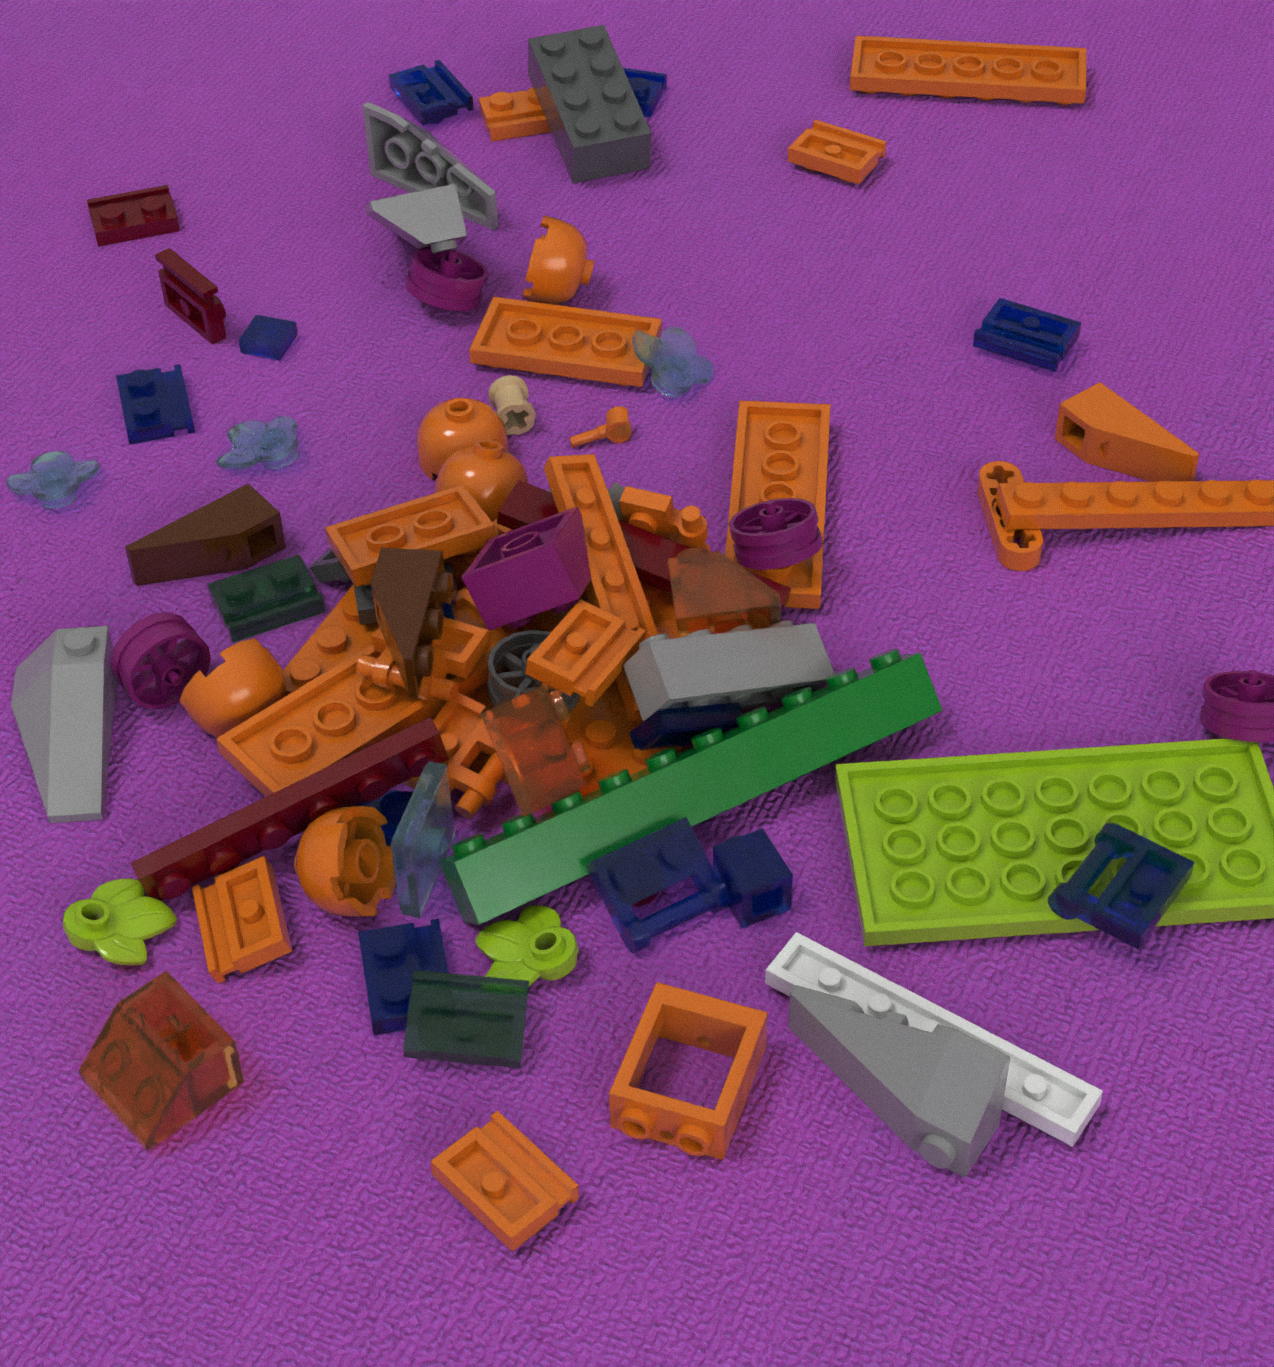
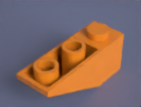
(1121, 438)

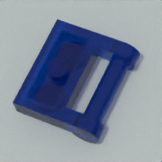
(649, 868)
(1134, 896)

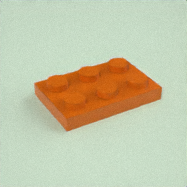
(437, 522)

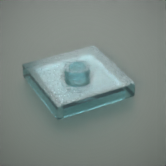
(423, 839)

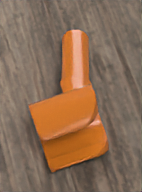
(616, 429)

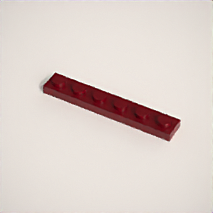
(289, 811)

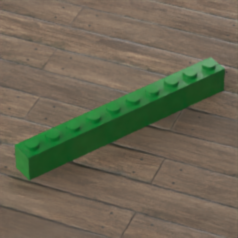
(696, 784)

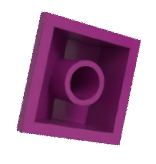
(530, 571)

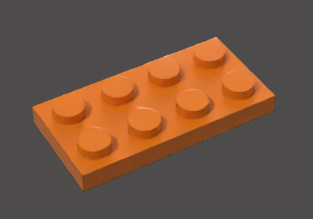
(562, 341)

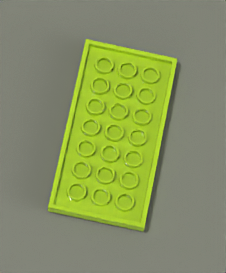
(989, 836)

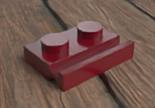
(133, 215)
(191, 296)

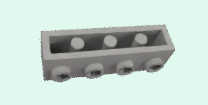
(727, 667)

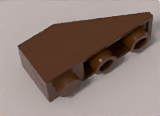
(210, 540)
(408, 606)

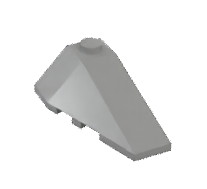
(418, 161)
(423, 217)
(66, 720)
(928, 1087)

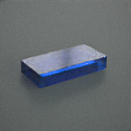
(678, 725)

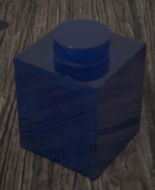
(754, 877)

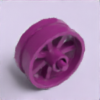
(446, 279)
(775, 533)
(152, 650)
(1239, 705)

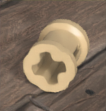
(510, 398)

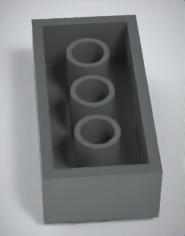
(589, 104)

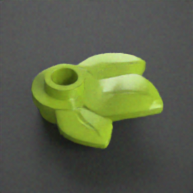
(117, 921)
(530, 946)

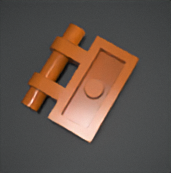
(657, 515)
(454, 654)
(463, 739)

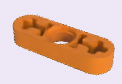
(1030, 539)

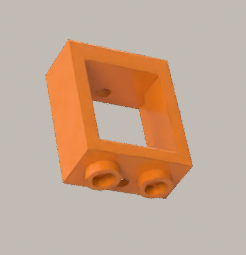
(703, 1024)

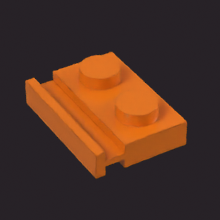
(512, 115)
(837, 151)
(584, 652)
(241, 919)
(504, 1180)

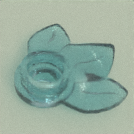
(672, 360)
(261, 442)
(53, 478)

